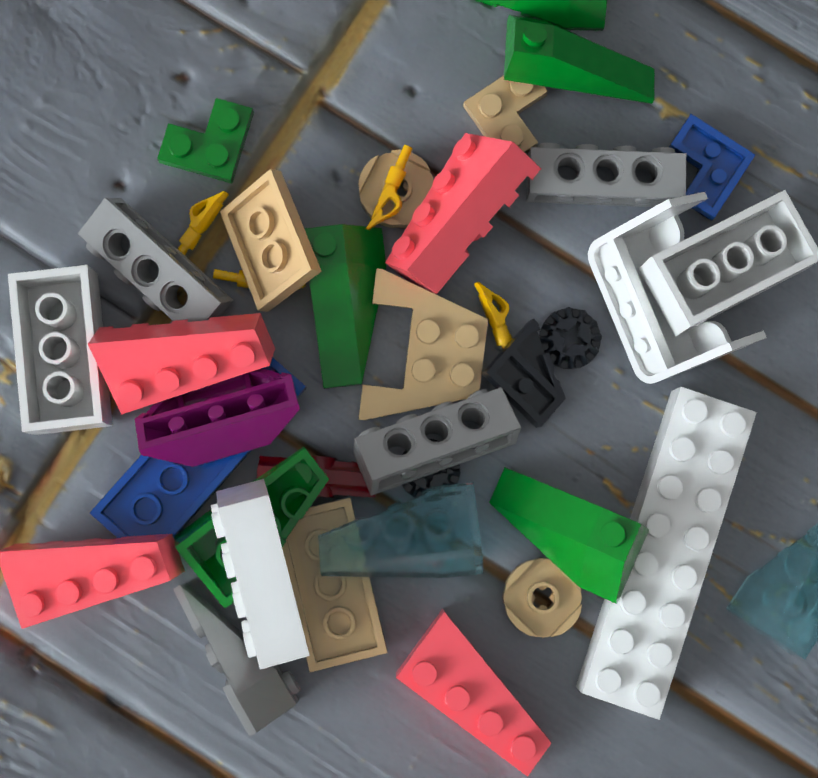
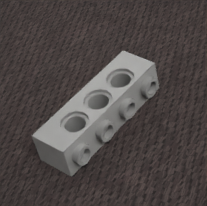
(663, 164)
(103, 238)
(424, 457)

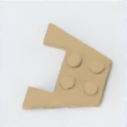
(442, 351)

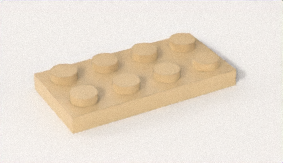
(334, 611)

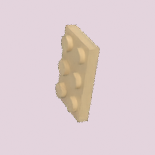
(270, 240)

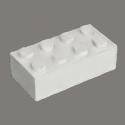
(729, 262)
(56, 372)
(263, 580)

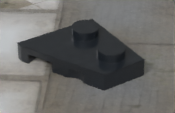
(527, 376)

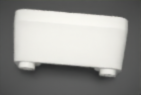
(636, 315)

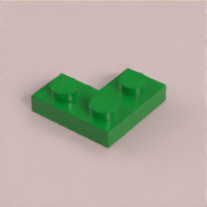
(212, 152)

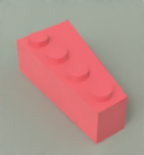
(458, 209)
(168, 360)
(74, 575)
(467, 690)

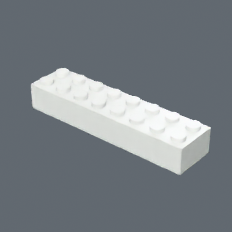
(683, 508)

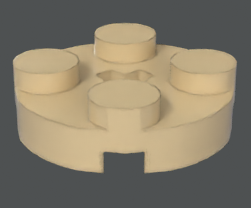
(416, 183)
(519, 599)

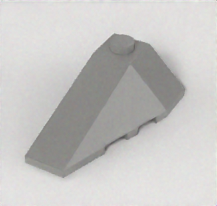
(253, 693)

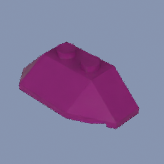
(218, 419)

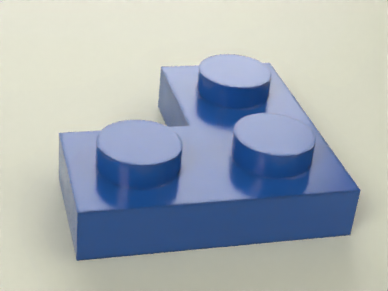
(718, 159)

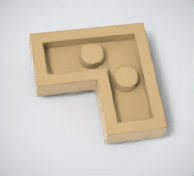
(498, 110)

